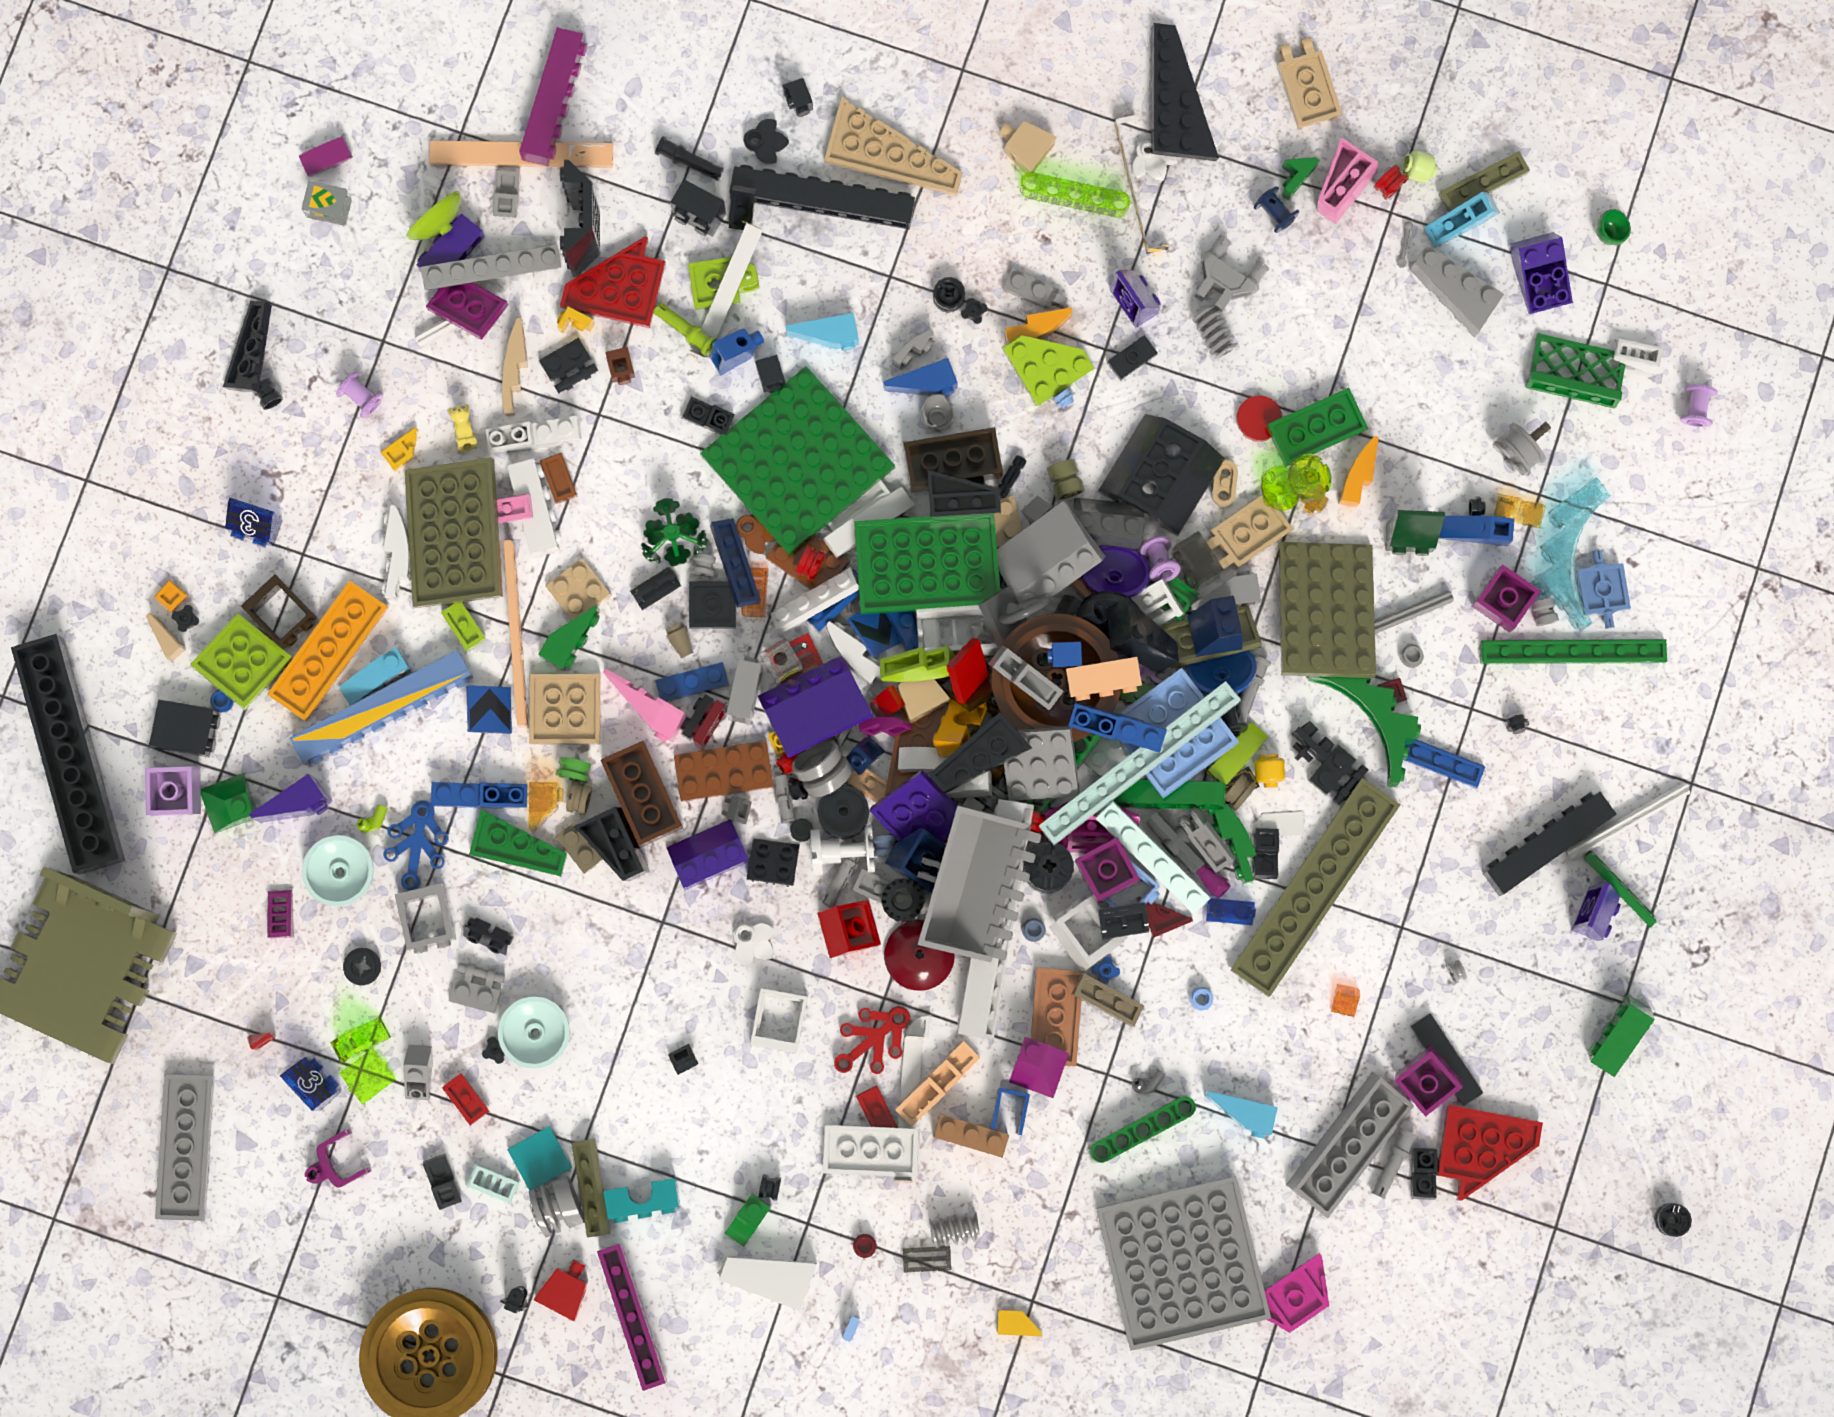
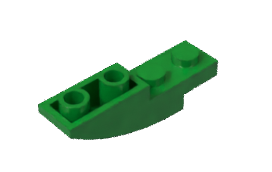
(1231, 828)

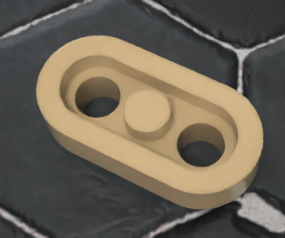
(1225, 484)

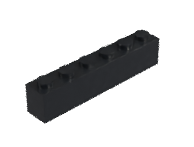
(1549, 843)

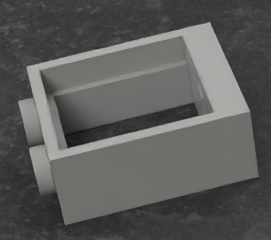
(744, 690)
(421, 894)

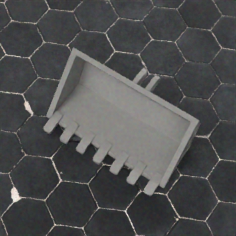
(976, 884)

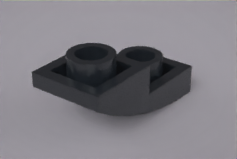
(707, 416)
(1424, 1174)

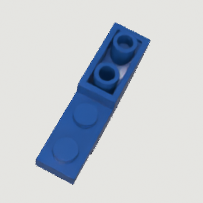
(1117, 726)
(478, 795)

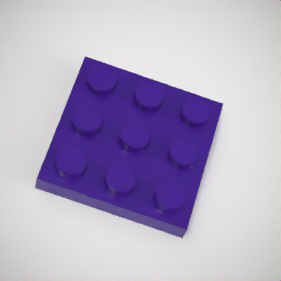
(915, 806)

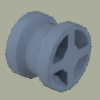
(883, 845)

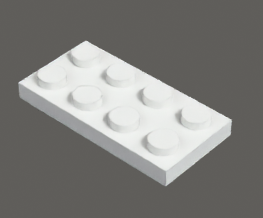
(871, 1151)

